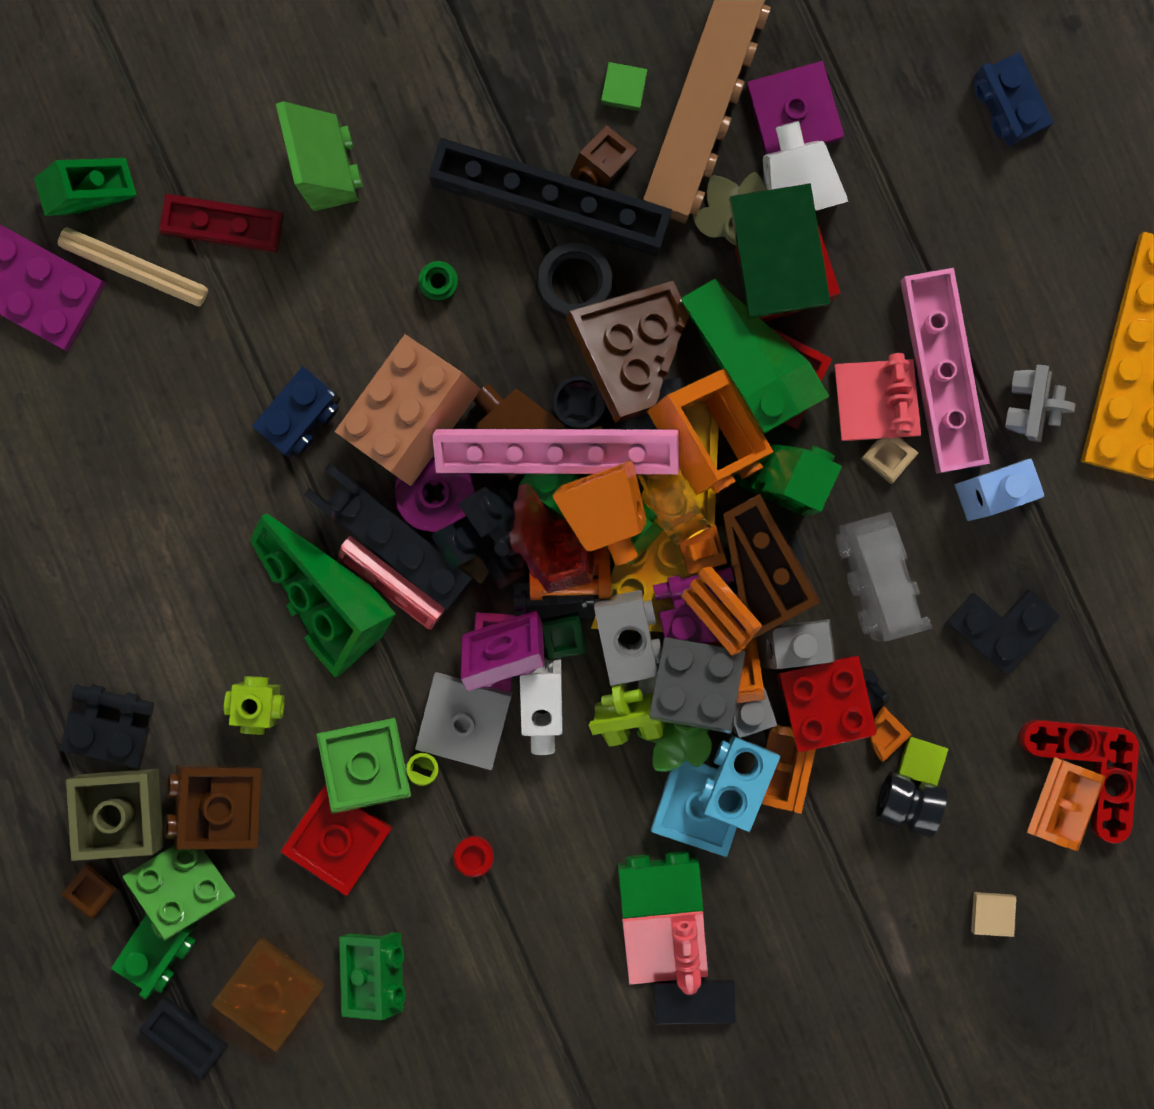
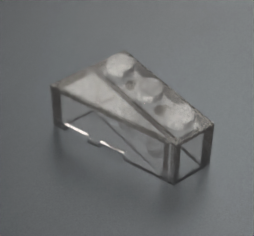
(881, 578)

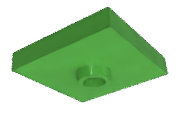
(363, 765)

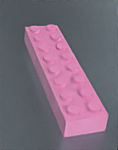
(944, 370)

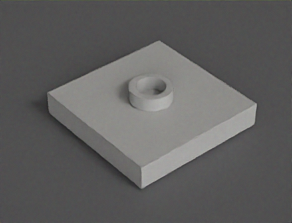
(463, 723)

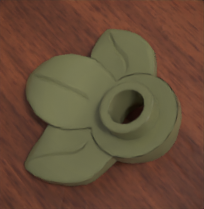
(717, 218)

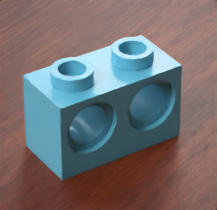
(749, 785)

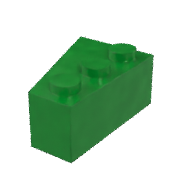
(794, 478)

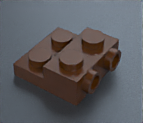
(214, 807)

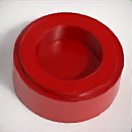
(473, 856)

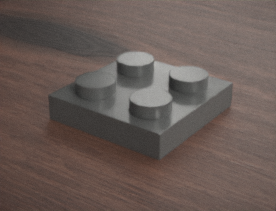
(697, 685)

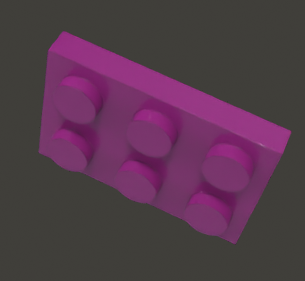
(44, 290)

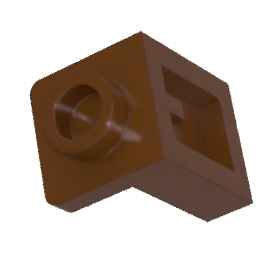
(603, 158)

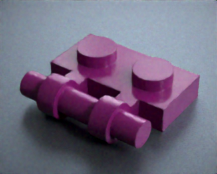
(682, 621)

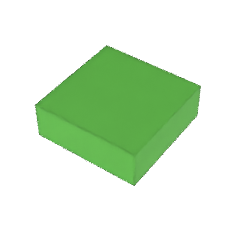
(624, 86)

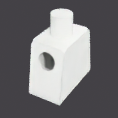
(803, 164)
(537, 692)

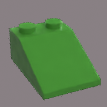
(319, 156)

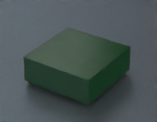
(563, 636)

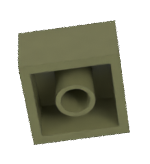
(114, 814)

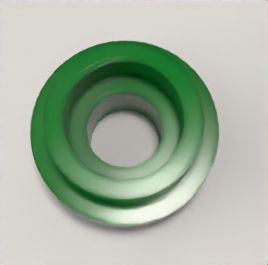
(429, 272)

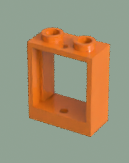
(733, 420)

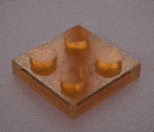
(268, 994)

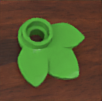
(678, 745)

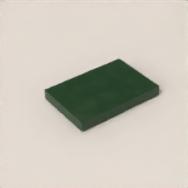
(779, 250)

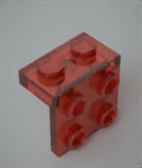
(549, 546)

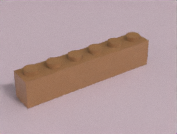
(703, 105)

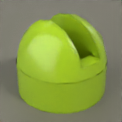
(426, 762)

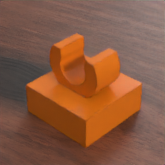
(702, 551)

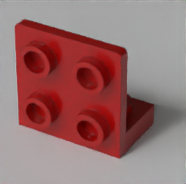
(827, 703)

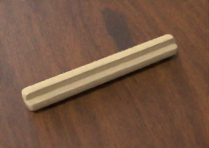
(132, 266)

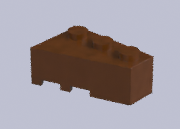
(765, 566)

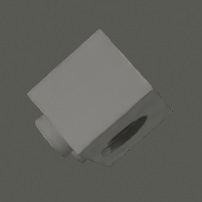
(623, 660)

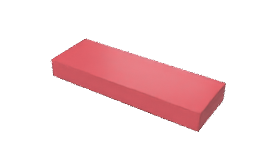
(390, 583)

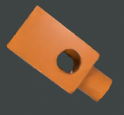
(605, 510)

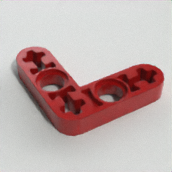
(1099, 752)

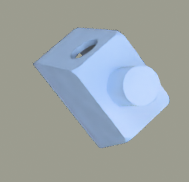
(1000, 490)

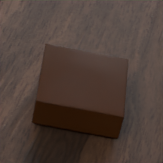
(90, 890)

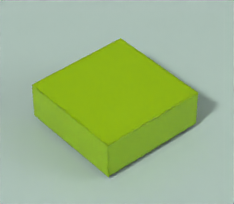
(922, 760)

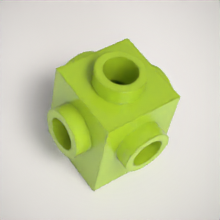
(268, 700)

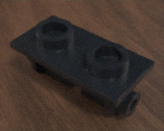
(551, 605)

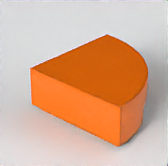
(889, 734)

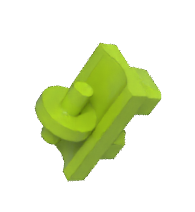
(622, 712)

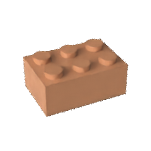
(405, 406)

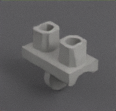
(1037, 384)

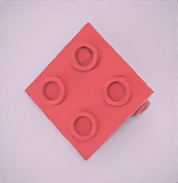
(877, 399)
(666, 949)

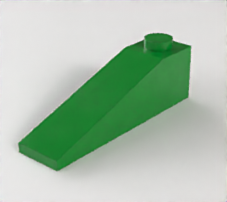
(761, 364)
(334, 603)

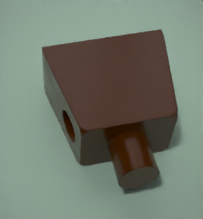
(513, 412)

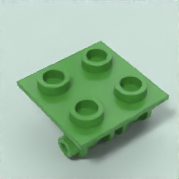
(178, 889)

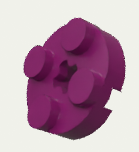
(433, 515)

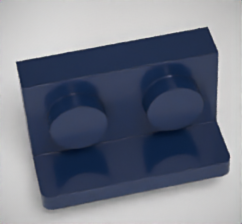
(1012, 99)
(297, 413)

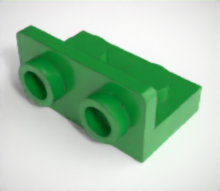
(148, 958)
(371, 976)

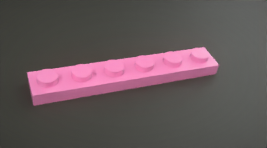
(554, 450)

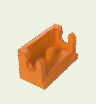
(792, 772)
(1066, 804)

